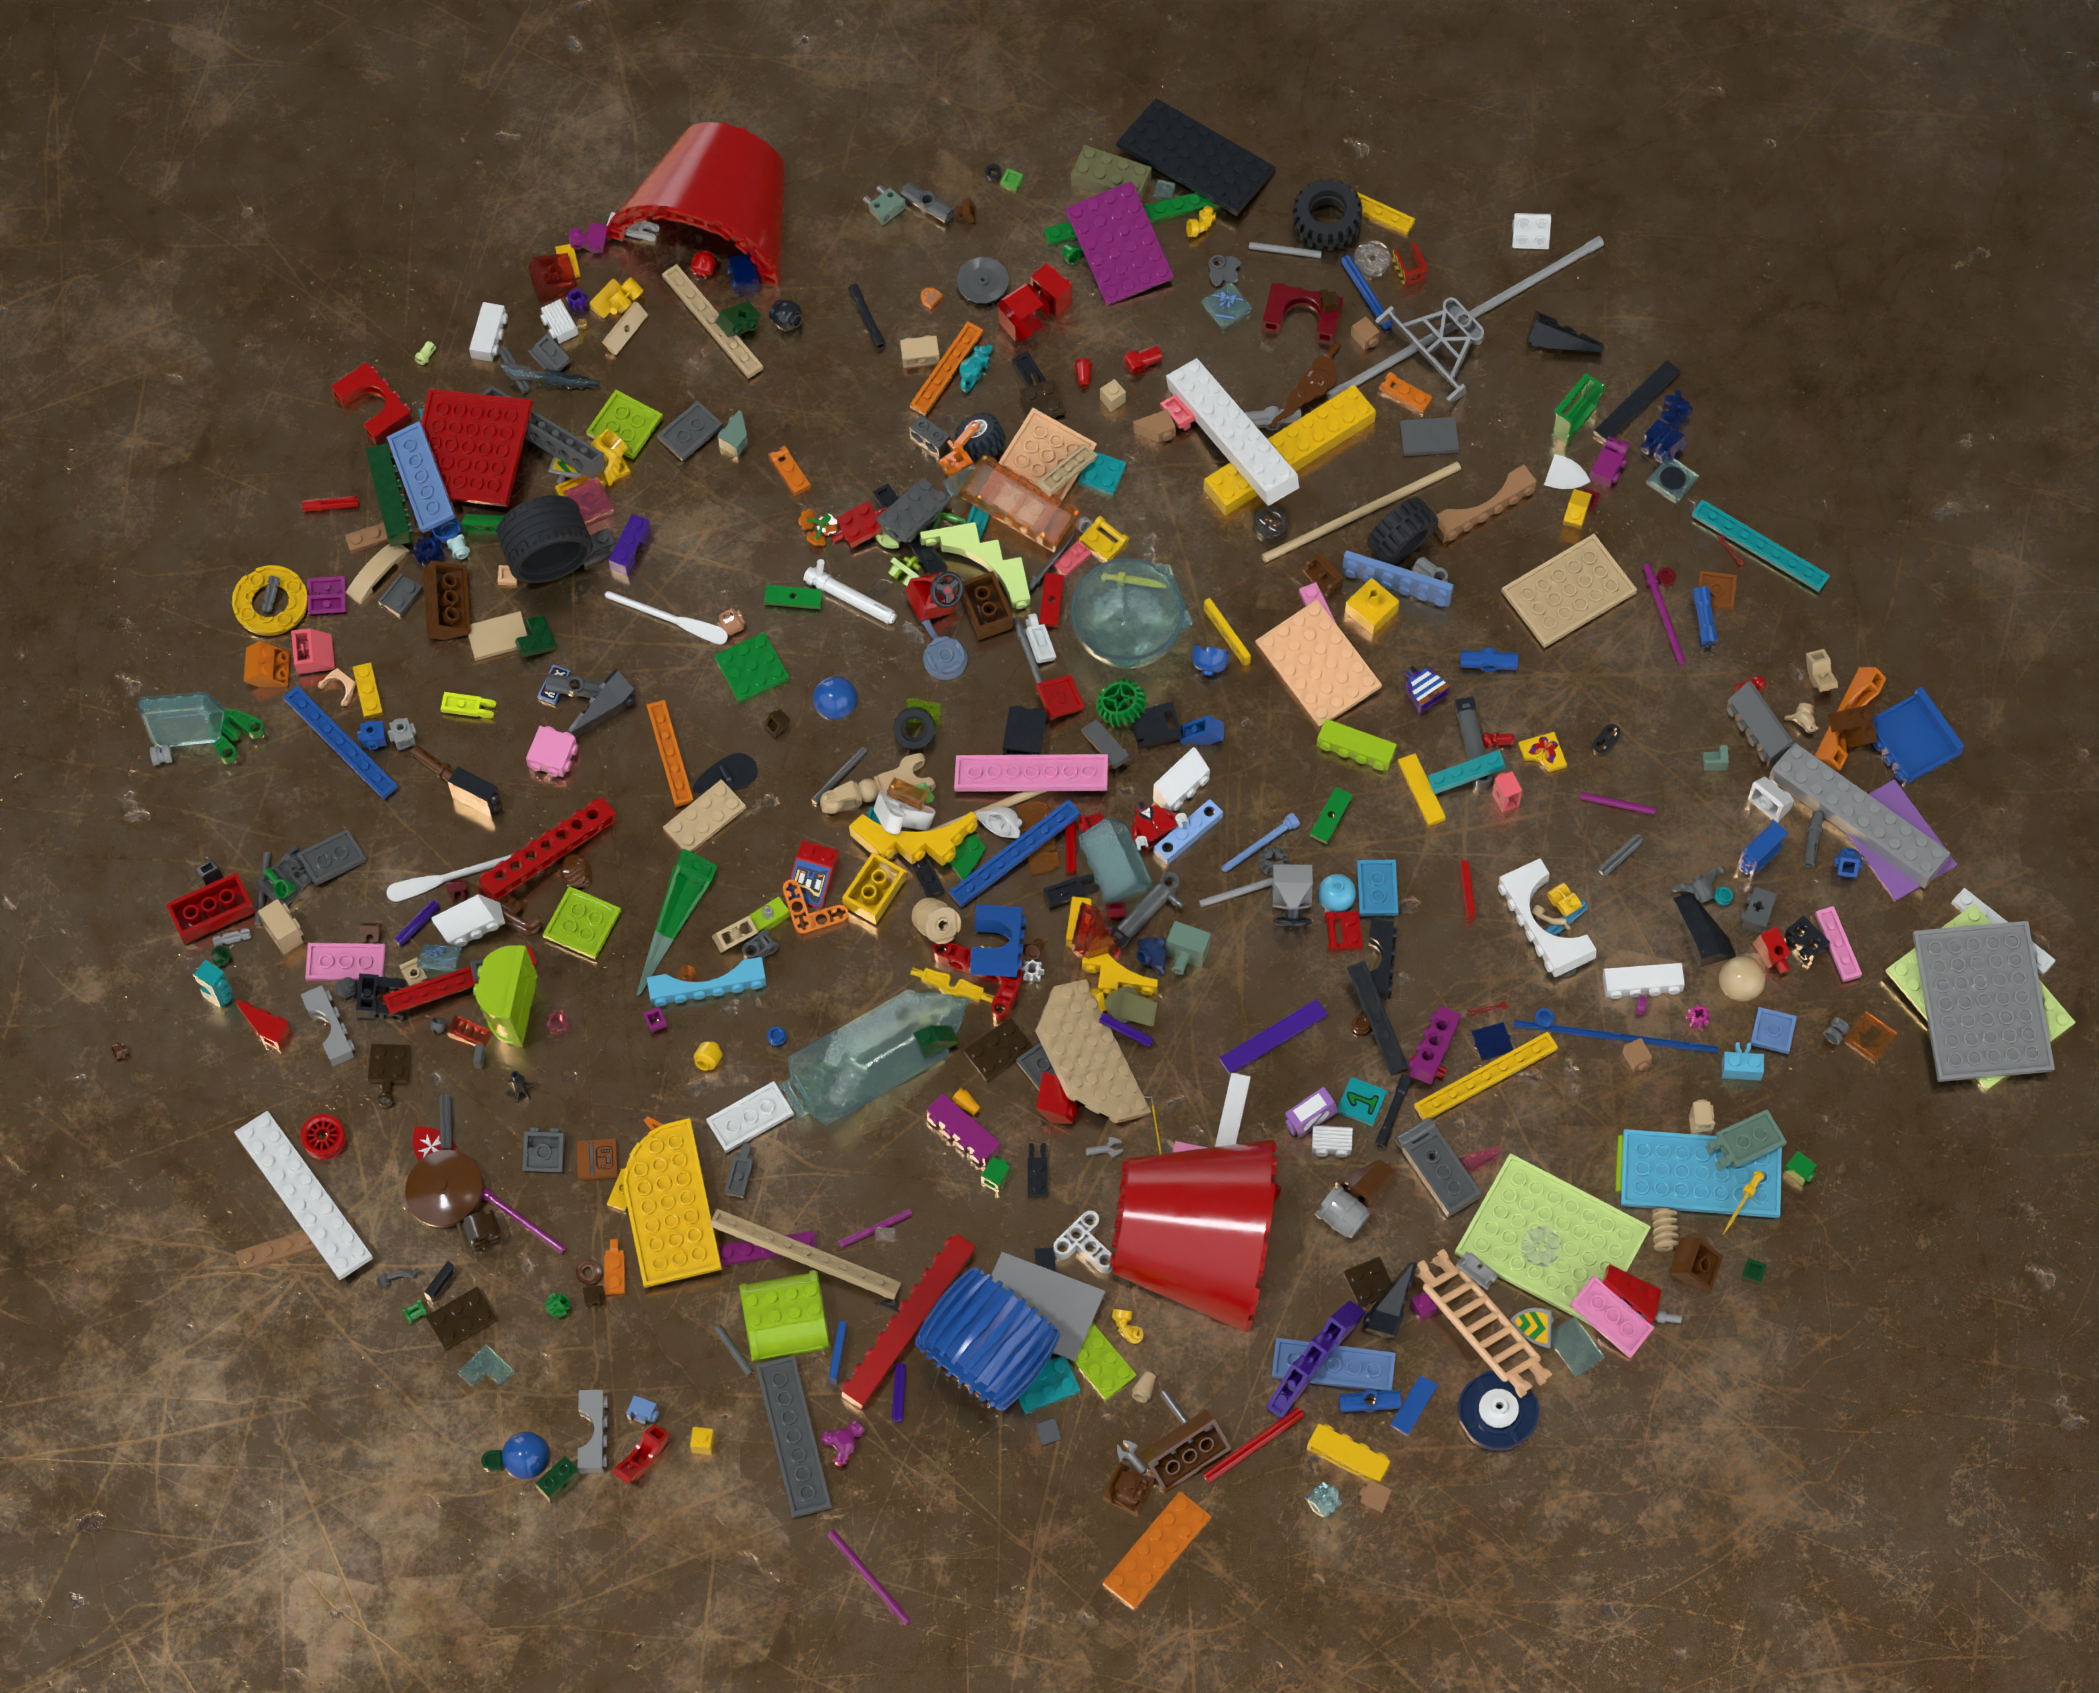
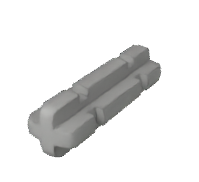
(231, 937)

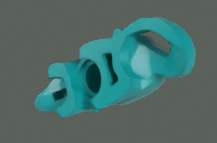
(971, 367)

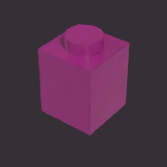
(1423, 1307)

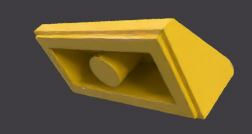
(600, 302)

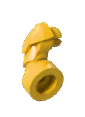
(1206, 217)
(1131, 1333)

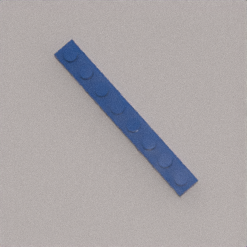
(340, 742)
(1014, 853)

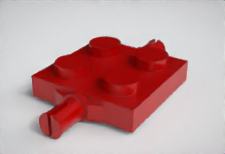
(858, 524)

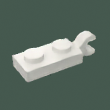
(1039, 640)

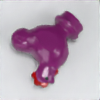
(843, 1441)

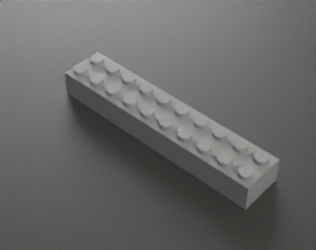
(1859, 815)

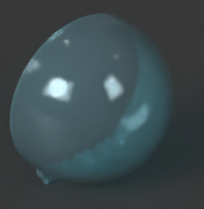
(1128, 612)

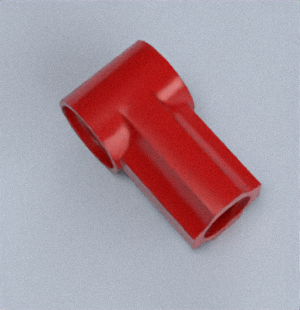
(1138, 361)

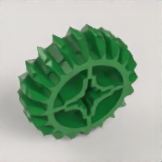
(1126, 707)

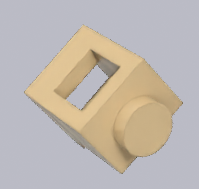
(409, 969)

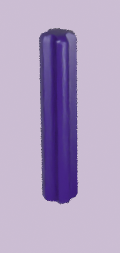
(416, 922)
(1125, 1029)
(898, 1392)

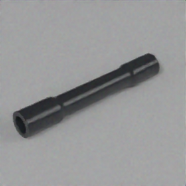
(875, 333)
(1400, 1092)

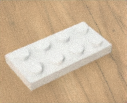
(749, 1117)

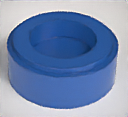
(1544, 1017)

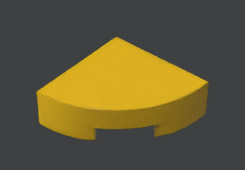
(1099, 998)

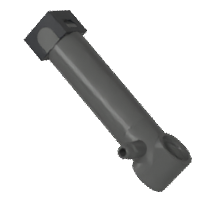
(1466, 714)
(1146, 909)

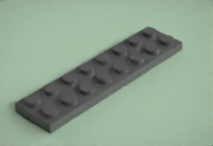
(793, 1436)

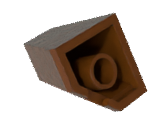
(1368, 1181)

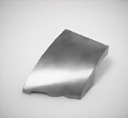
(289, 869)

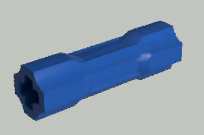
(1705, 617)

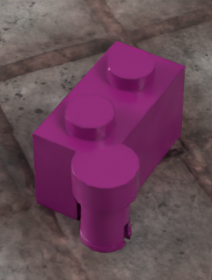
(1609, 462)

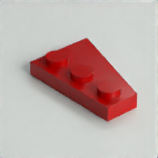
(1637, 1292)

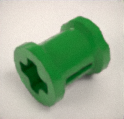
(411, 1313)

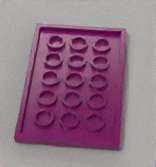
(1119, 243)

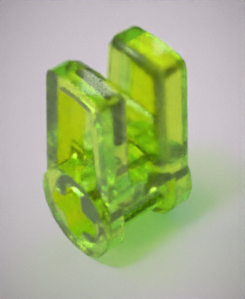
(931, 707)

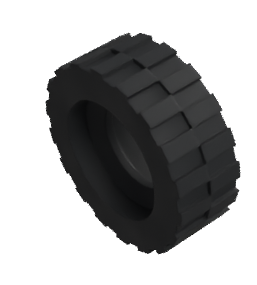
(914, 742)

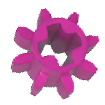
(1698, 1011)

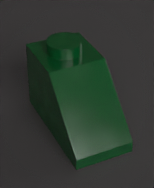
(935, 1039)

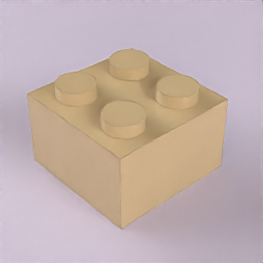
(281, 926)

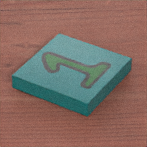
(1361, 1101)

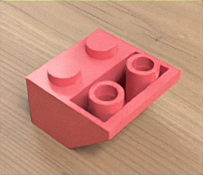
(312, 651)

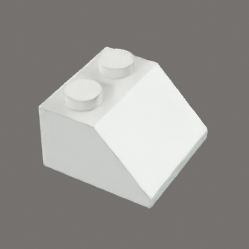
(1770, 798)

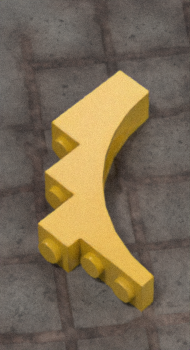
(913, 845)
(1111, 973)

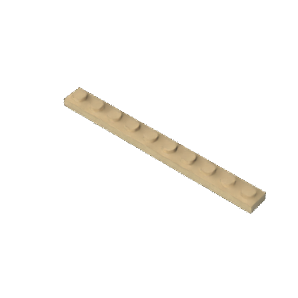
(805, 1254)

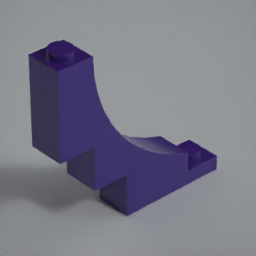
(1316, 1353)

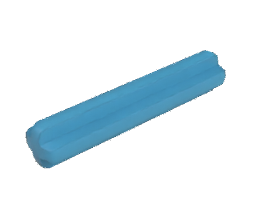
(1556, 929)

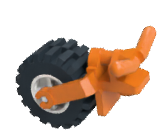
(974, 437)

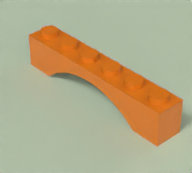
(1861, 691)

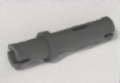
(1813, 839)

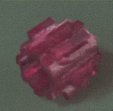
(557, 1027)

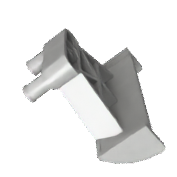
(1454, 311)

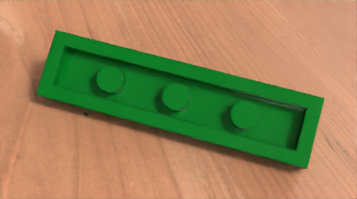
(481, 524)

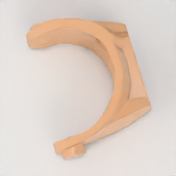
(348, 682)

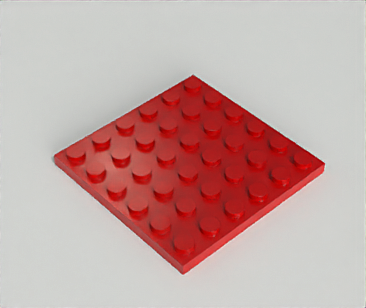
(476, 443)

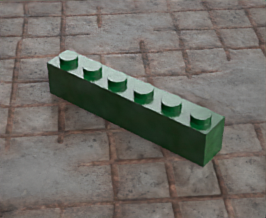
(389, 496)

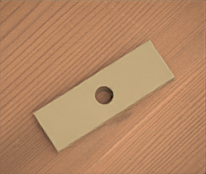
(625, 328)

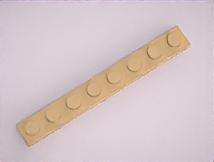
(707, 316)

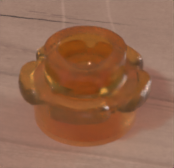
(687, 970)

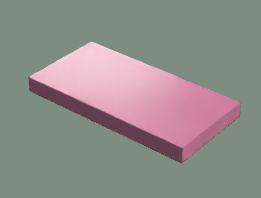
(341, 960)
(1611, 1316)

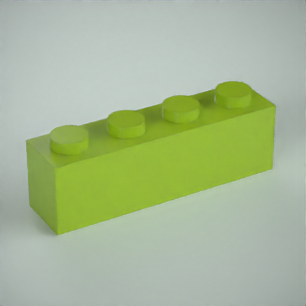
(1356, 745)

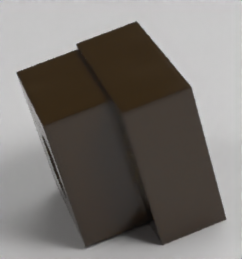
(1328, 301)
(777, 722)
(593, 1295)

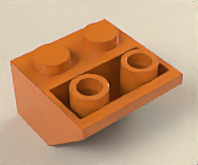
(266, 665)

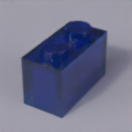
(743, 275)

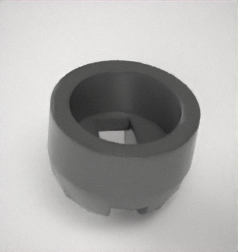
(437, 1024)

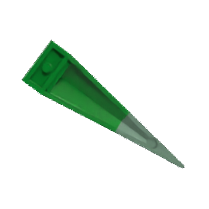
(686, 886)

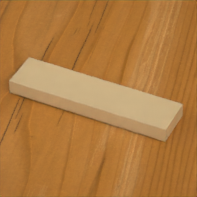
(1066, 469)

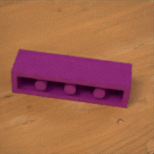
(963, 1130)

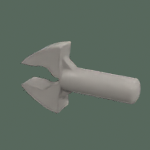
(1107, 1148)
(1131, 1456)

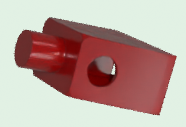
(1773, 949)

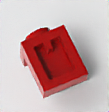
(1088, 822)

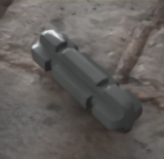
(270, 594)

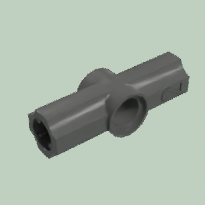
(935, 207)
(561, 684)

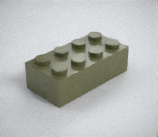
(1102, 171)

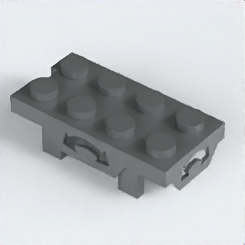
(913, 511)

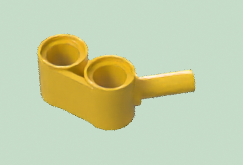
(622, 298)
(1564, 900)

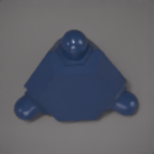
(1152, 953)

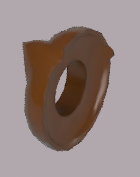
(584, 1264)

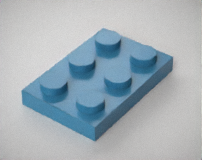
(1377, 887)

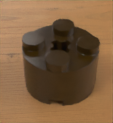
(479, 1229)

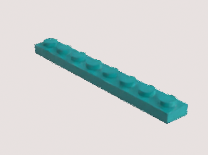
(1760, 545)

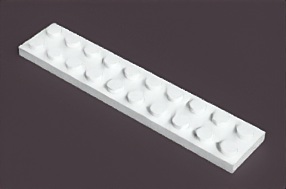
(303, 1195)

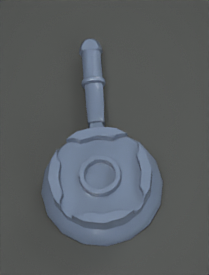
(944, 656)

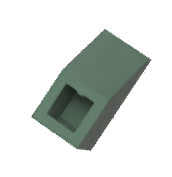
(734, 436)

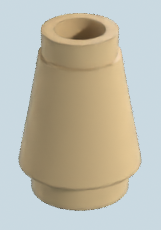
(1143, 1389)

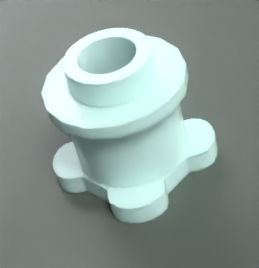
(458, 547)

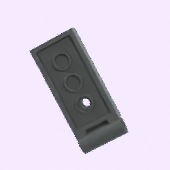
(1445, 1175)

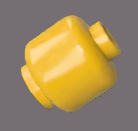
(707, 1055)

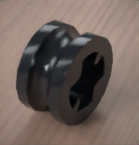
(992, 167)

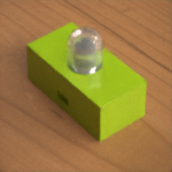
(770, 915)

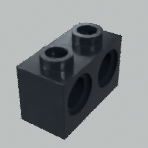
(1810, 936)

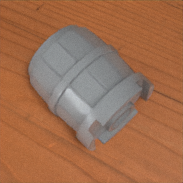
(1343, 1212)

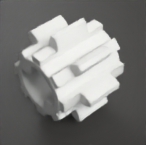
(1032, 965)

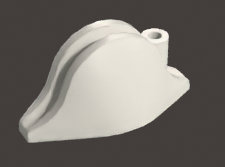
(1001, 821)

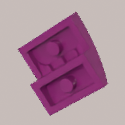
(326, 595)

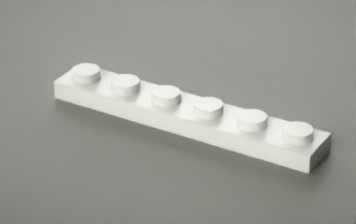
(1966, 899)

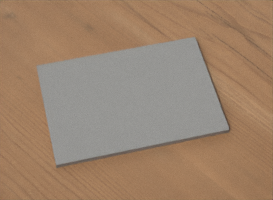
(1063, 1300)

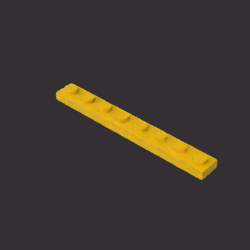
(1486, 1076)

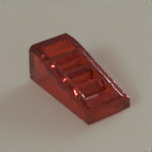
(471, 1026)

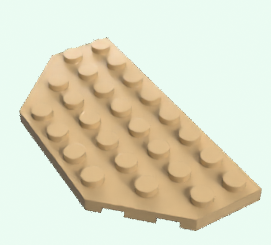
(1088, 1055)

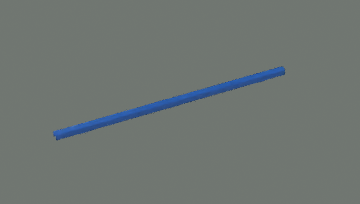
(1617, 1036)

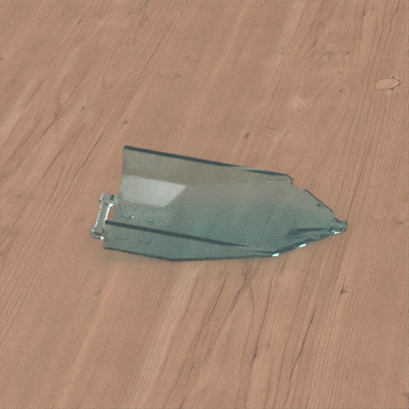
(878, 1040)

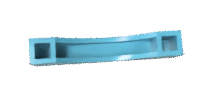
(746, 975)

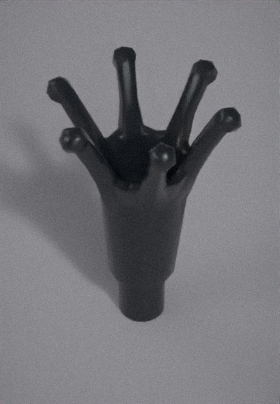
(518, 1085)

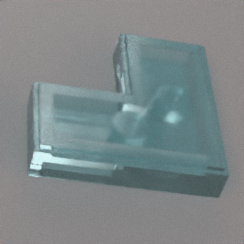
(485, 1362)

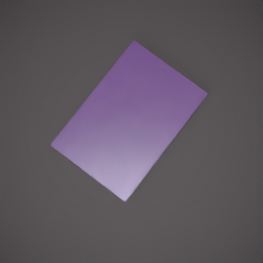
(1893, 880)

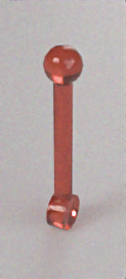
(1721, 539)
(1503, 1005)

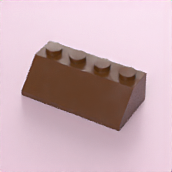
(446, 600)
(1185, 1451)

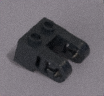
(367, 996)

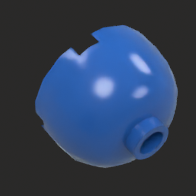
(1209, 659)

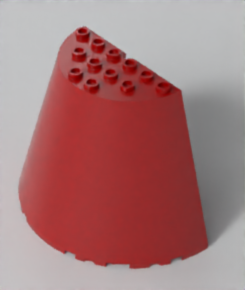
(721, 183)
(1198, 1226)

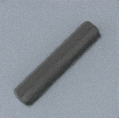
(508, 358)
(1620, 855)
(445, 1122)

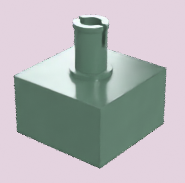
(1187, 946)

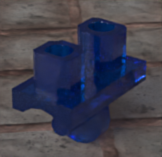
(1679, 409)

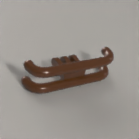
(510, 917)

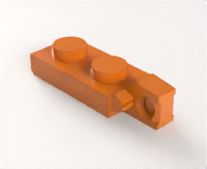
(614, 1269)

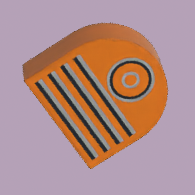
(930, 297)

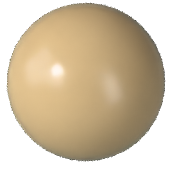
(1742, 978)

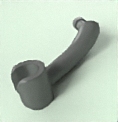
(383, 1280)

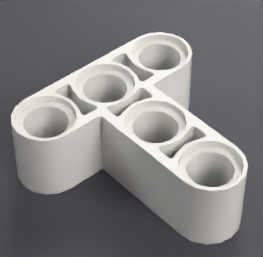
(895, 814)
(1084, 1241)

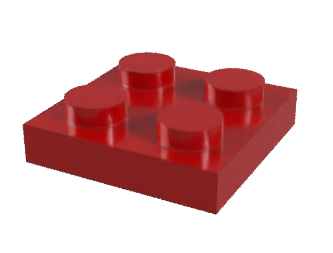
(1060, 696)

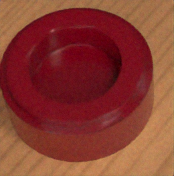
(1666, 577)

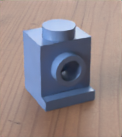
(642, 1410)

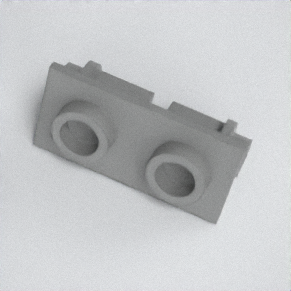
(1469, 1265)

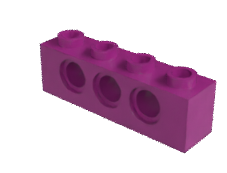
(1426, 1070)

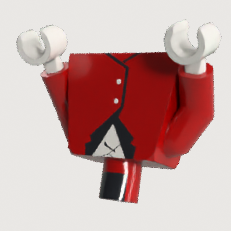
(1154, 824)

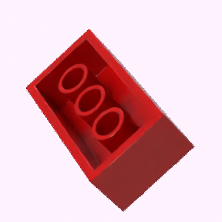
(210, 908)

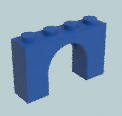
(1004, 959)

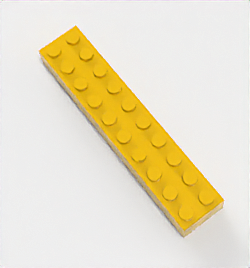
(1297, 444)

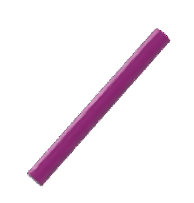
(1617, 803)
(870, 1230)

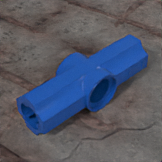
(1488, 660)
(1356, 1401)

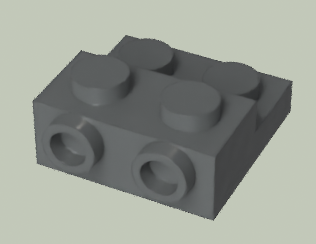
(543, 1150)

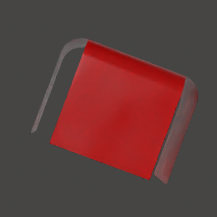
(1016, 312)

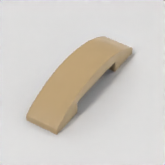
(374, 571)

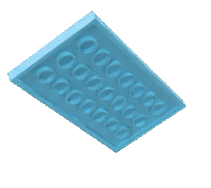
(1682, 1176)

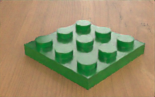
(751, 667)

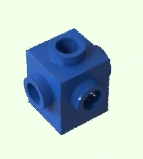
(372, 734)
(1848, 862)

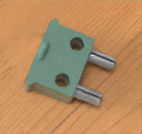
(886, 205)

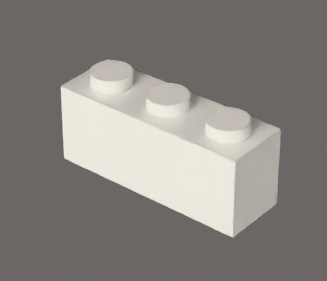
(488, 332)

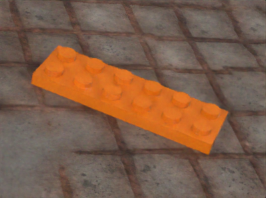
(1156, 1550)

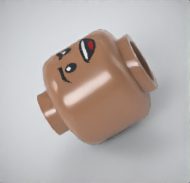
(731, 621)

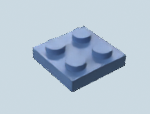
(1773, 1030)

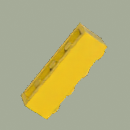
(1348, 1454)

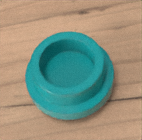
(1723, 896)

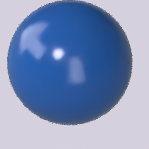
(835, 697)
(525, 1455)

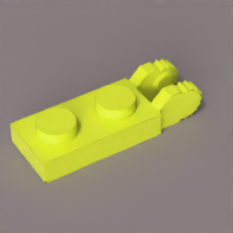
(467, 705)

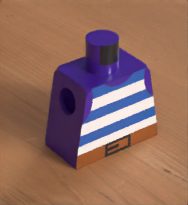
(1425, 688)

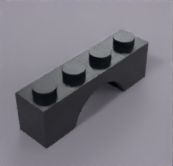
(1381, 937)

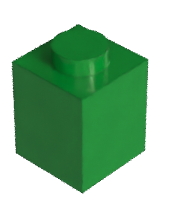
(1800, 1168)
(995, 1173)

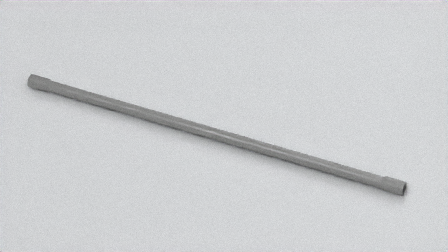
(1589, 247)

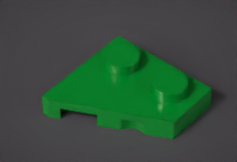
(967, 856)

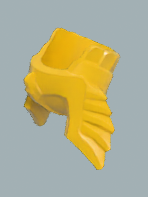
(613, 449)

